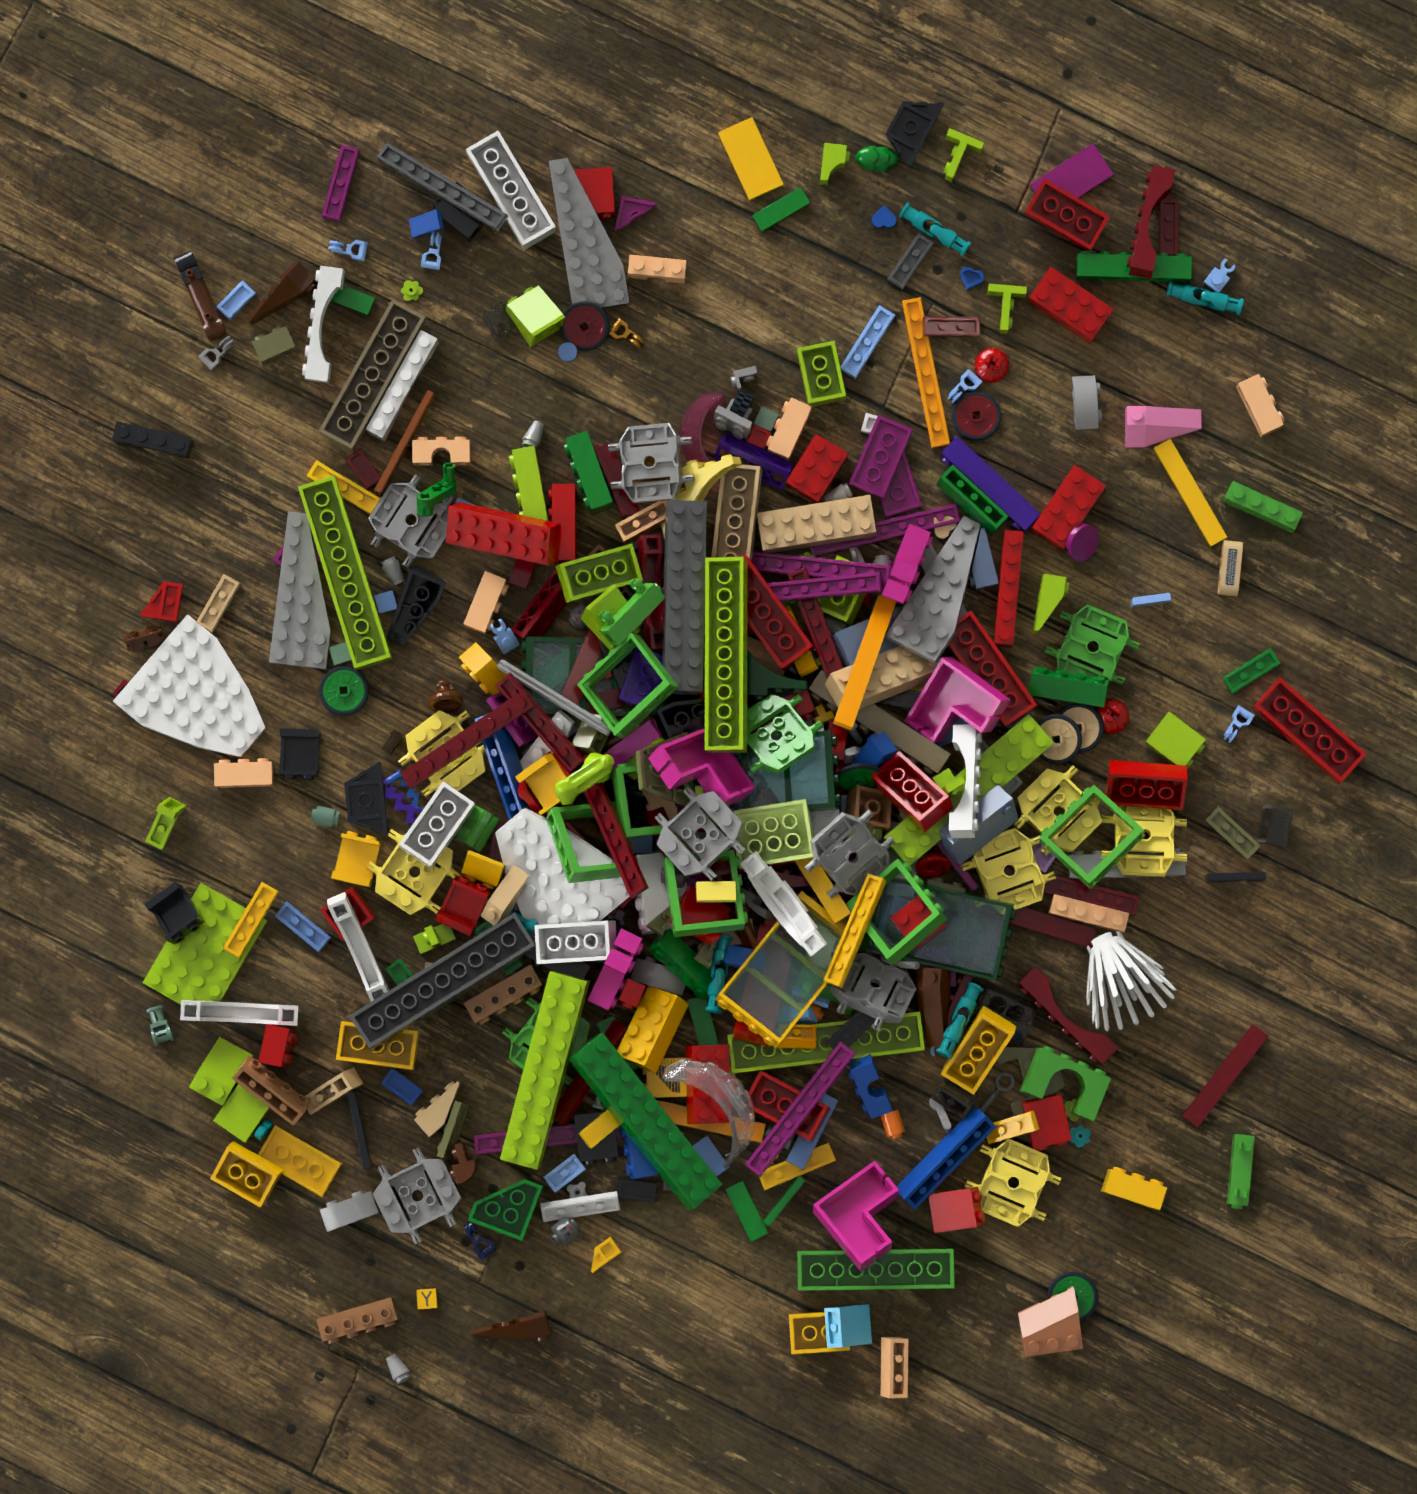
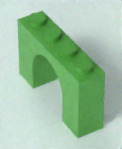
(1092, 1083)

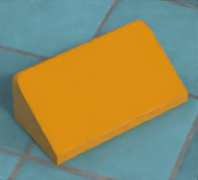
(800, 1036)

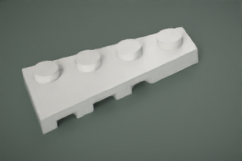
(539, 748)

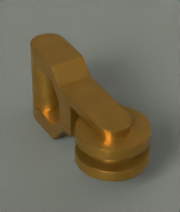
(617, 325)

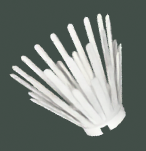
(1109, 958)

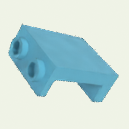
(848, 1326)

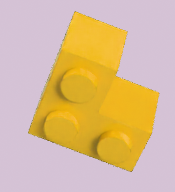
(482, 668)

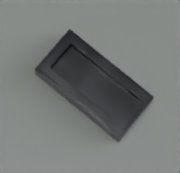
(637, 1190)

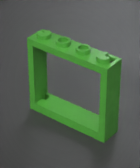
(646, 706)
(622, 806)
(565, 850)
(1112, 858)
(708, 927)
(921, 931)

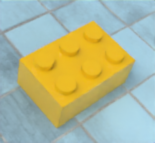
(246, 1174)
(1134, 1188)
(809, 1333)

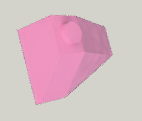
(1157, 424)

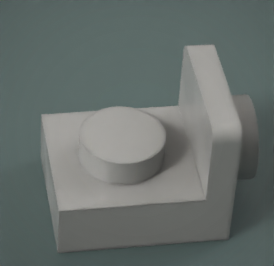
(745, 374)

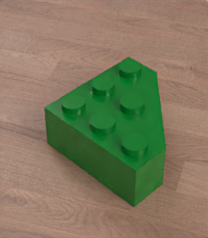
(508, 1209)

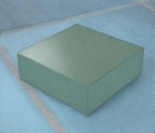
(766, 419)
(340, 654)

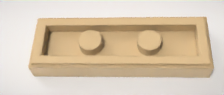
(218, 603)

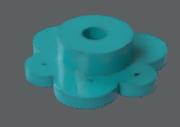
(1085, 1132)

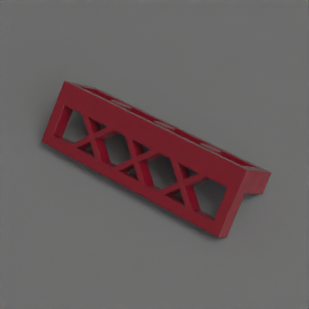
(613, 472)
(547, 610)

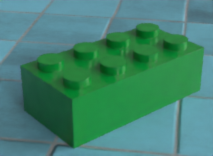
(591, 478)

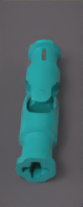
(946, 236)
(1211, 299)
(718, 975)
(954, 1032)

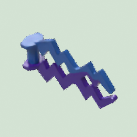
(390, 793)

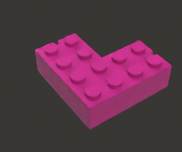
(905, 564)
(954, 693)
(687, 760)
(614, 970)
(849, 1214)

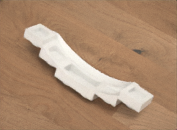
(783, 904)

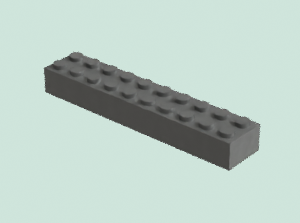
(684, 594)
(442, 981)

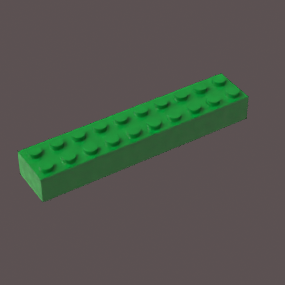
(645, 1121)

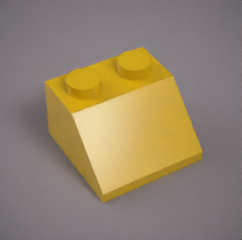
(483, 869)

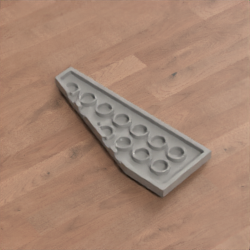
(589, 255)
(934, 607)
(301, 617)

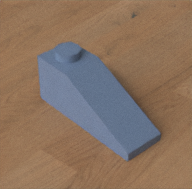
(983, 569)

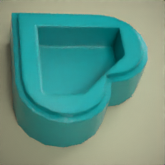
(263, 1130)

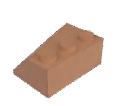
(1051, 1325)

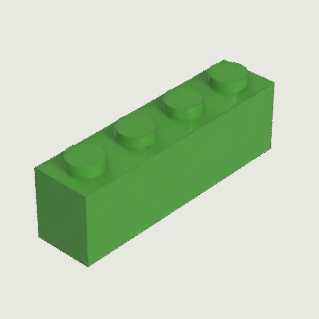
(1262, 507)

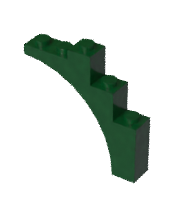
(763, 680)

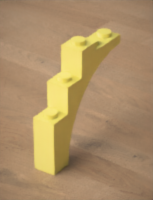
(705, 477)

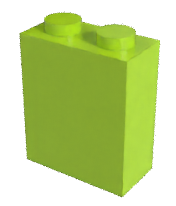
(1175, 741)
(242, 1114)

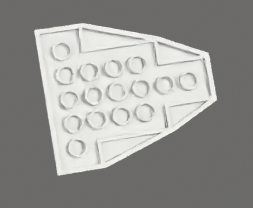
(194, 694)
(547, 894)

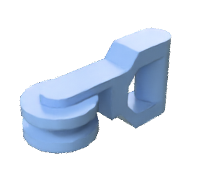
(362, 249)
(430, 264)
(972, 377)
(1243, 712)

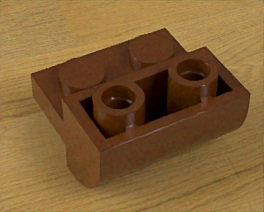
(465, 1169)

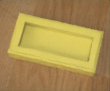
(716, 891)

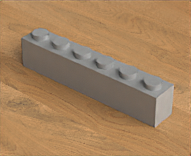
(1090, 861)

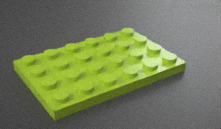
(199, 964)

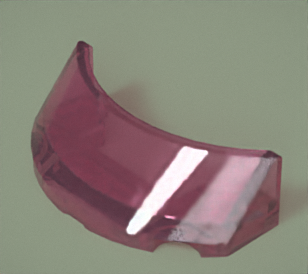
(693, 422)

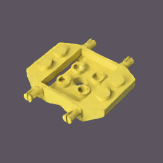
(430, 730)
(1062, 798)
(1160, 827)
(1024, 864)
(426, 884)
(1029, 1185)

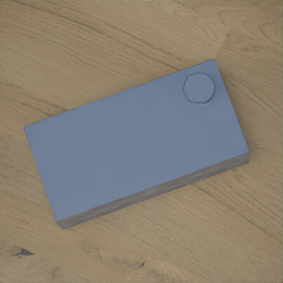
(850, 639)
(994, 816)

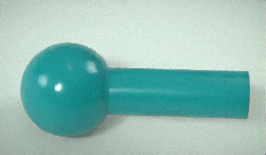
(529, 924)

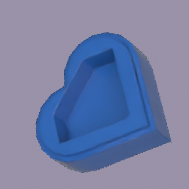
(883, 218)
(971, 278)

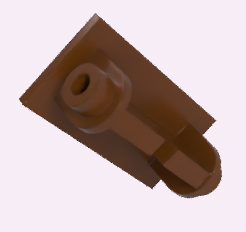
(136, 639)

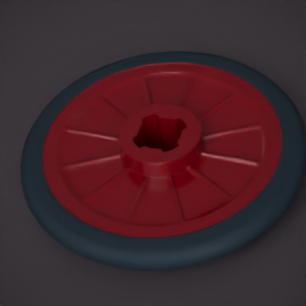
(594, 318)
(978, 428)

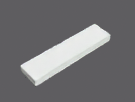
(580, 1206)

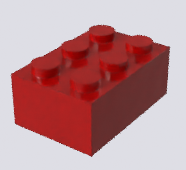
(816, 469)
(277, 1046)

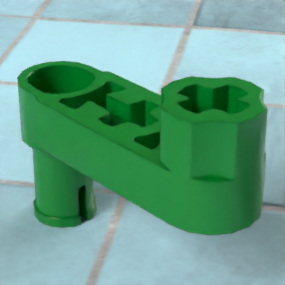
(437, 492)

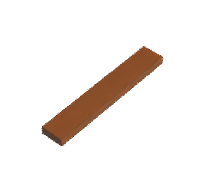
(404, 443)

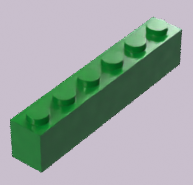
(1114, 267)

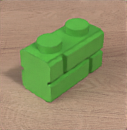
(477, 828)

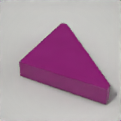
(630, 210)

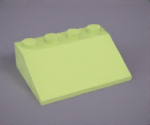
(776, 832)

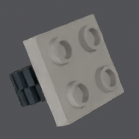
(736, 416)

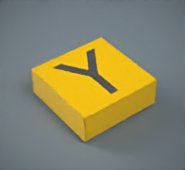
(427, 1298)

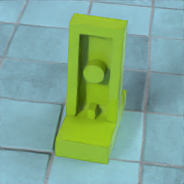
(963, 142)
(1006, 292)
(950, 786)
(164, 822)
(434, 937)

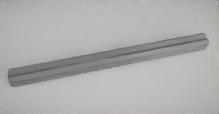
(554, 697)

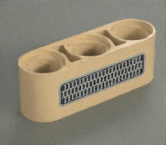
(1230, 568)

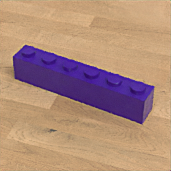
(991, 484)

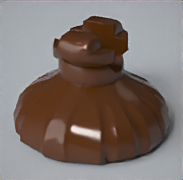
(445, 698)

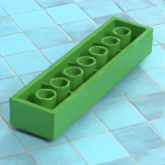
(892, 1271)

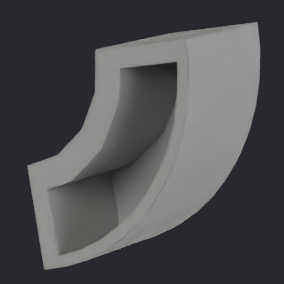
(1086, 402)
(656, 975)
(349, 1210)

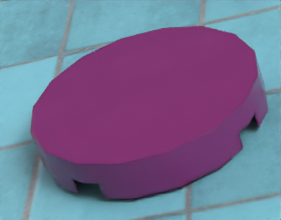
(1082, 542)

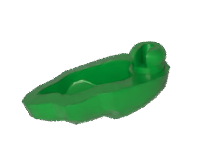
(876, 158)

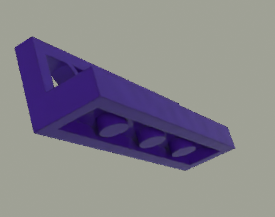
(756, 457)

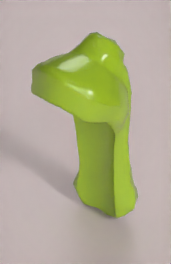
(595, 770)

